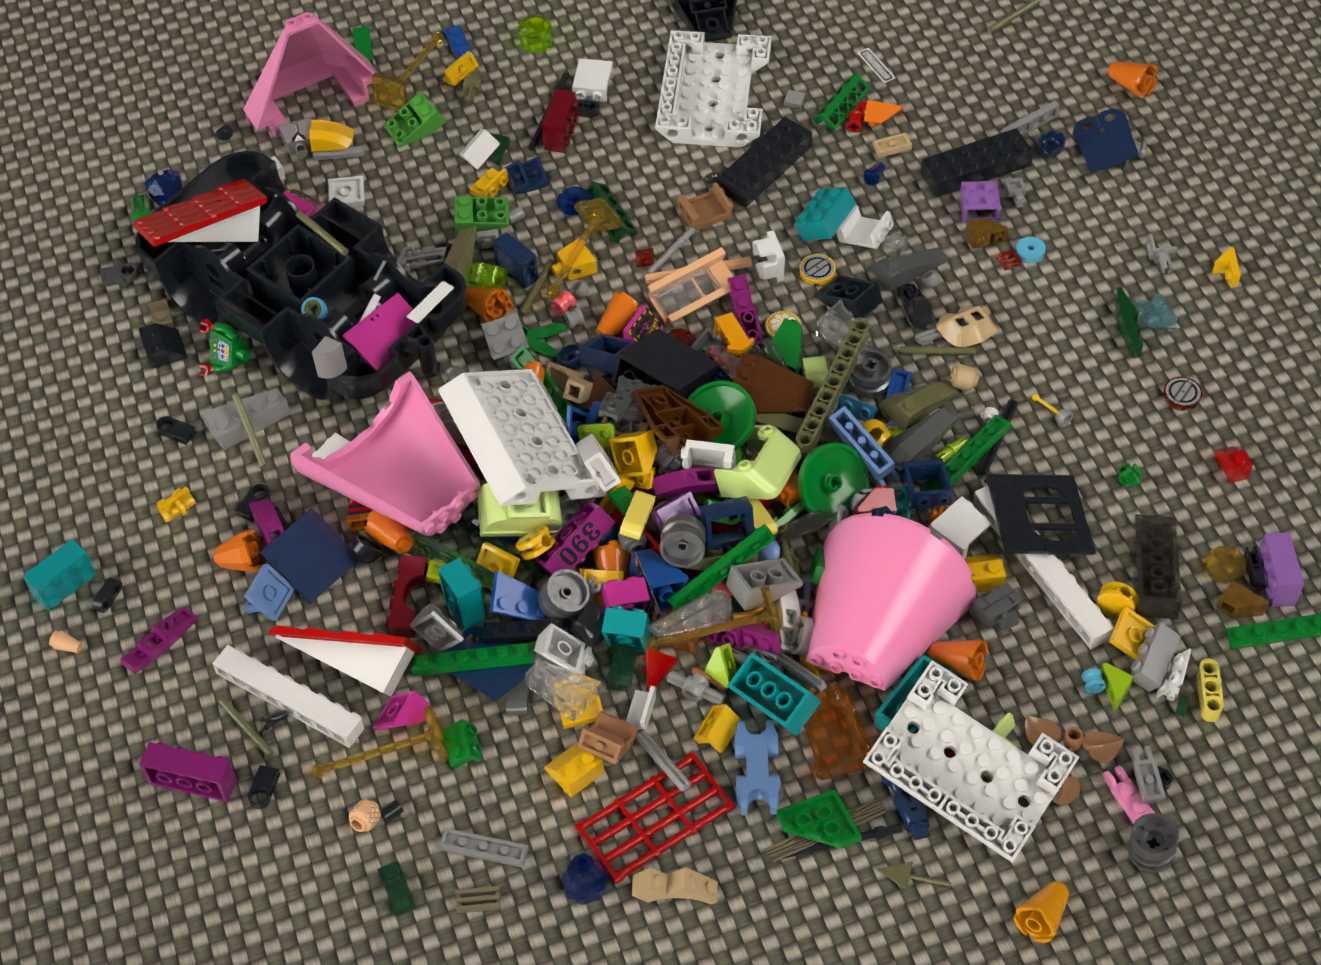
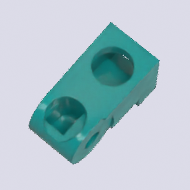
(902, 503)

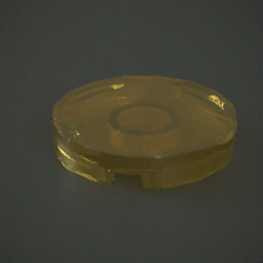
(1225, 564)

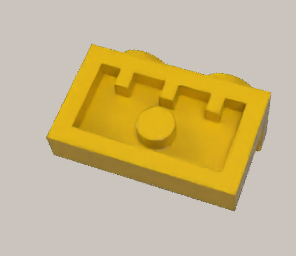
(490, 183)

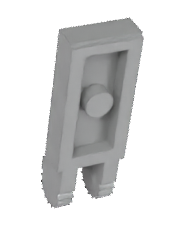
(1147, 776)

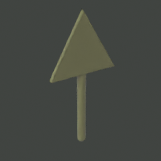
(901, 874)

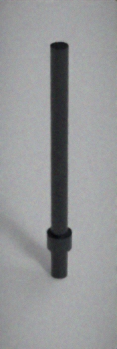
(559, 85)
(879, 832)

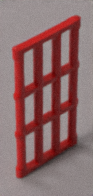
(643, 835)

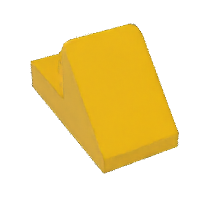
(1228, 264)

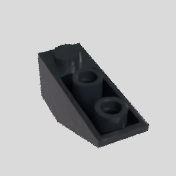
(915, 305)

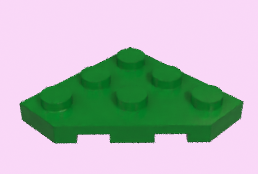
(821, 820)

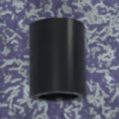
(391, 811)

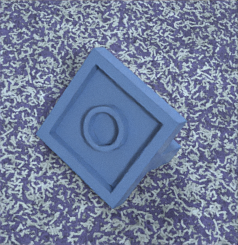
(268, 593)

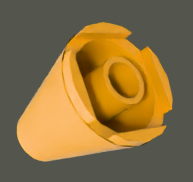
(1043, 912)

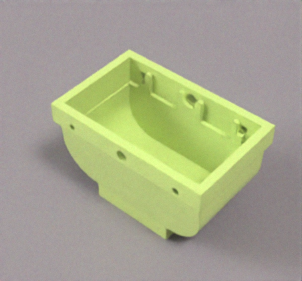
(517, 519)

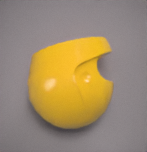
(877, 430)

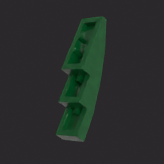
(1127, 323)

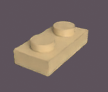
(892, 145)

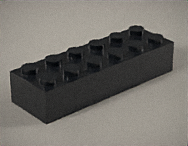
(765, 161)
(976, 162)

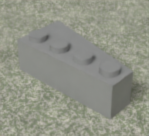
(262, 411)

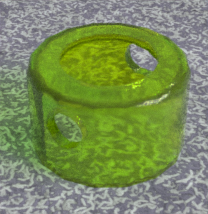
(535, 26)
(487, 275)

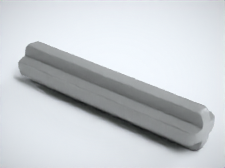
(337, 154)

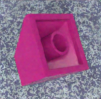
(402, 710)

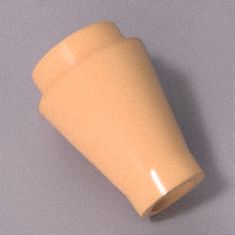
(62, 641)

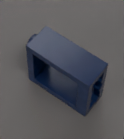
(516, 259)
(602, 351)
(933, 470)
(725, 509)

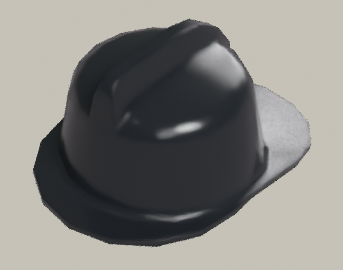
(366, 550)

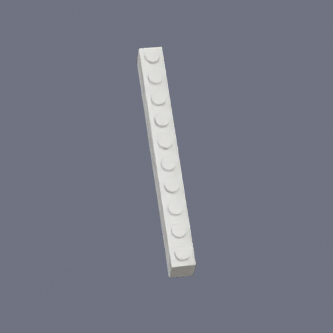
(1057, 584)

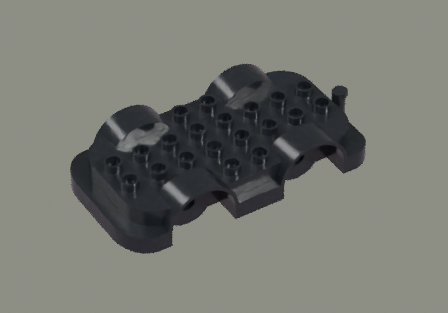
(267, 281)

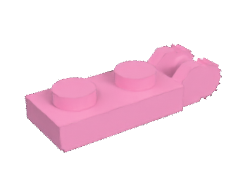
(1127, 794)

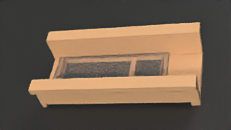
(690, 287)

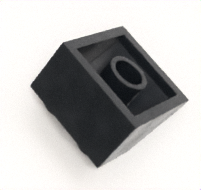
(162, 344)

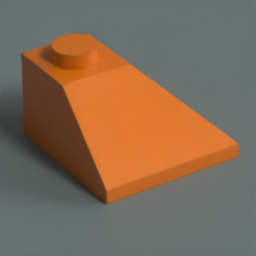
(880, 112)

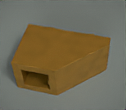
(985, 232)
(1241, 602)

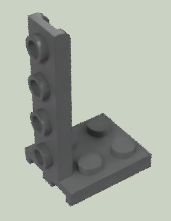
(623, 398)

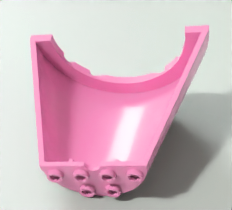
(400, 464)
(885, 597)

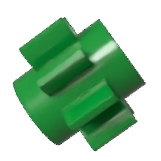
(1129, 475)

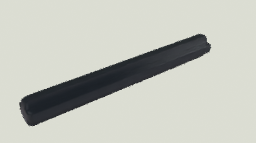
(989, 456)

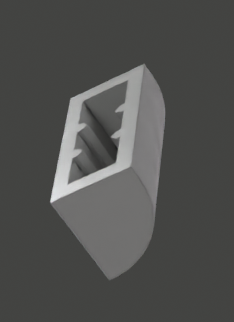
(329, 358)

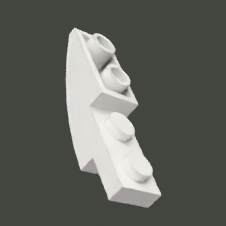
(787, 613)

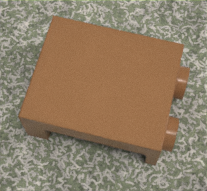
(706, 208)
(608, 737)

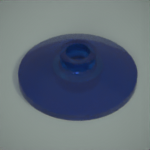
(569, 197)

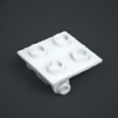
(1174, 676)

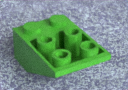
(414, 120)
(482, 212)

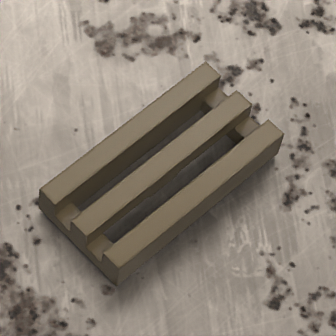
(462, 896)

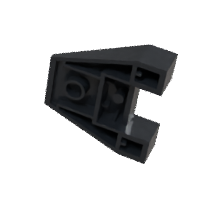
(707, 16)

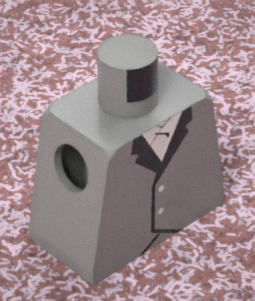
(296, 137)

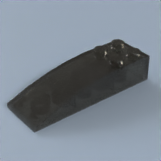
(1156, 567)

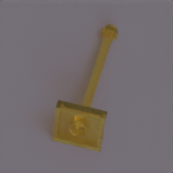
(391, 91)
(599, 218)
(768, 616)
(433, 734)

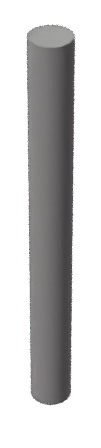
(671, 250)

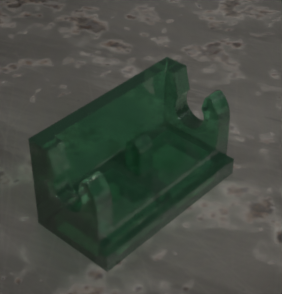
(621, 667)

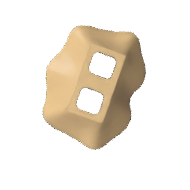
(971, 334)

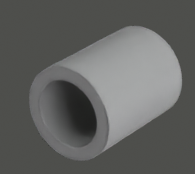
(516, 215)

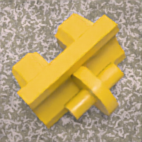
(176, 504)

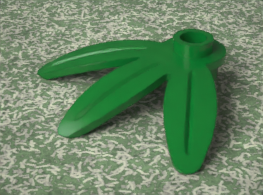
(543, 332)

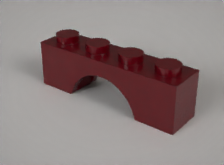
(411, 574)

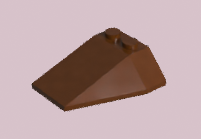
(773, 386)
(676, 418)

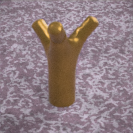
(735, 616)

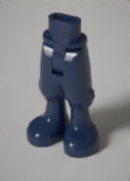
(911, 810)

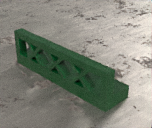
(600, 190)

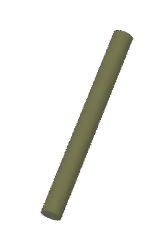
(1012, 16)
(321, 232)
(534, 291)
(938, 350)
(249, 429)
(264, 747)

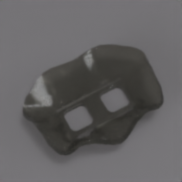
(807, 523)

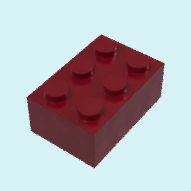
(560, 121)

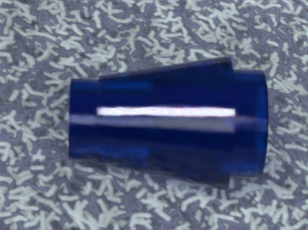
(873, 174)

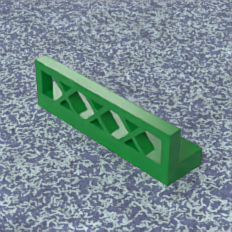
(832, 106)

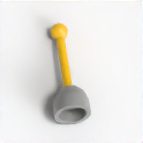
(1063, 415)

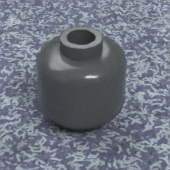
(630, 544)

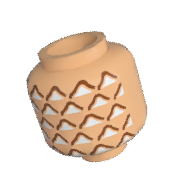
(364, 815)

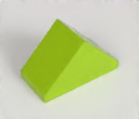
(722, 665)
(1117, 683)

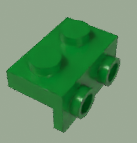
(462, 743)

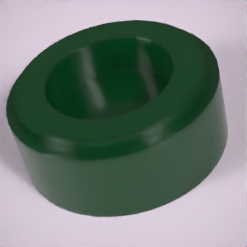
(1182, 705)

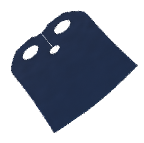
(1106, 147)
(489, 681)

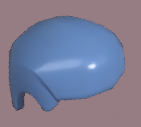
(770, 552)

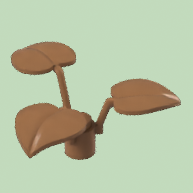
(1101, 747)

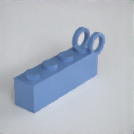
(856, 436)

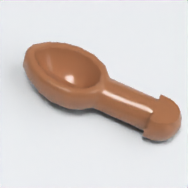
(696, 670)

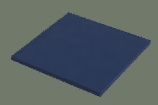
(310, 555)

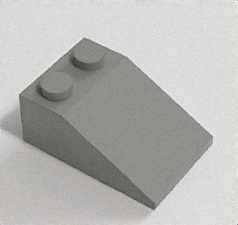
(748, 579)
(436, 628)

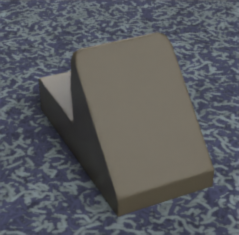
(161, 312)

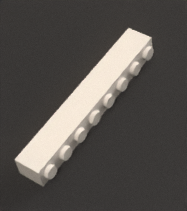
(289, 696)

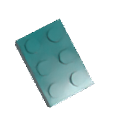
(824, 213)
(59, 575)
(462, 593)
(626, 628)

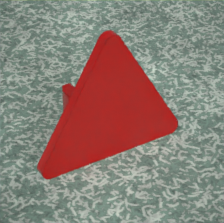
(657, 666)

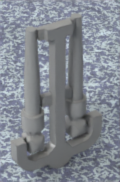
(420, 255)

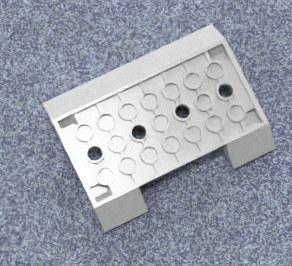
(690, 90)
(517, 436)
(955, 784)

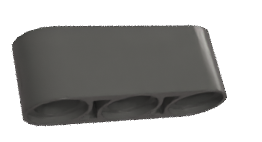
(518, 700)

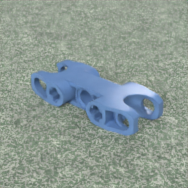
(757, 781)

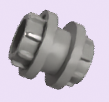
(666, 461)

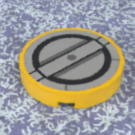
(817, 269)

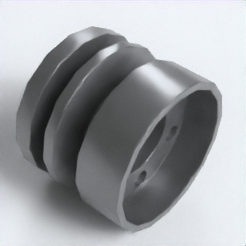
(1157, 833)

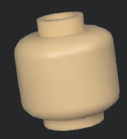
(963, 377)

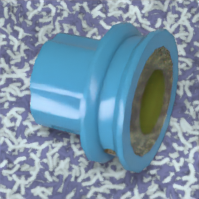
(313, 303)

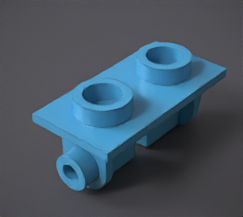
(858, 408)

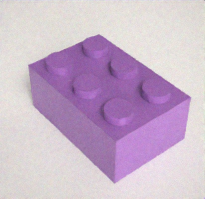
(1280, 569)

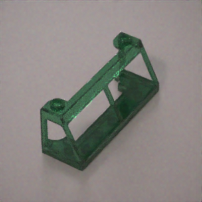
(430, 548)

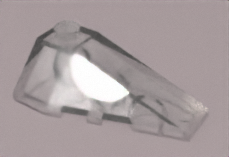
(699, 613)

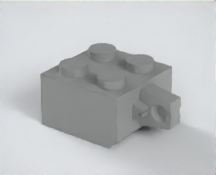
(505, 337)

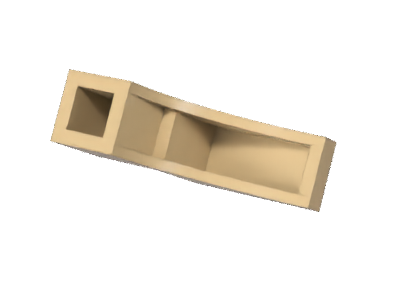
(571, 382)
(684, 883)

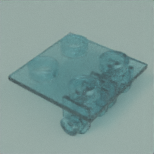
(1156, 312)

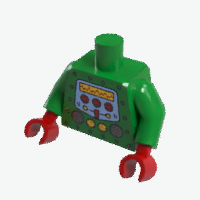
(226, 347)

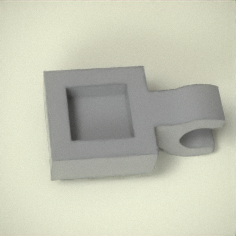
(1016, 188)

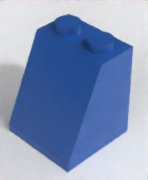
(660, 575)

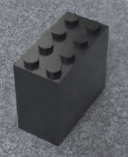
(665, 362)

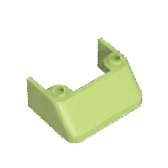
(767, 473)

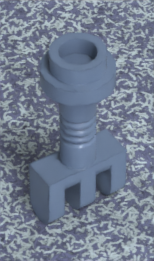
(805, 603)

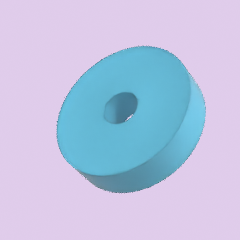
(1030, 249)

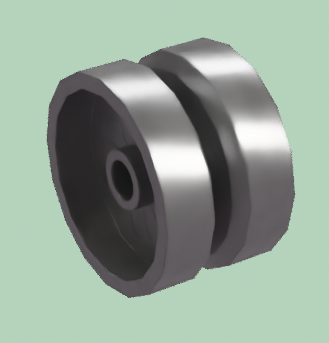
(871, 374)
(682, 541)
(563, 595)

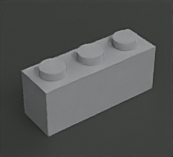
(1154, 656)

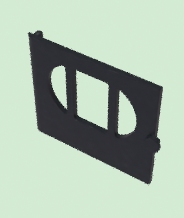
(1013, 522)

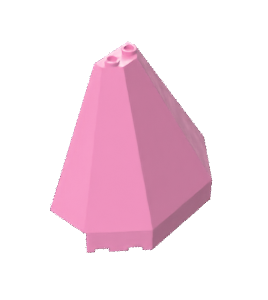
(303, 56)

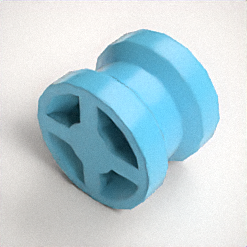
(1093, 681)

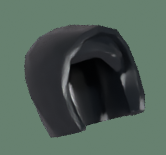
(589, 625)

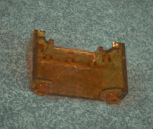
(836, 735)

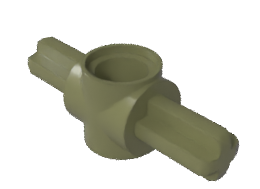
(472, 85)

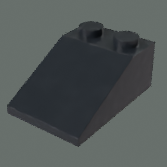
(857, 294)

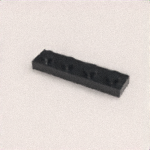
(517, 630)

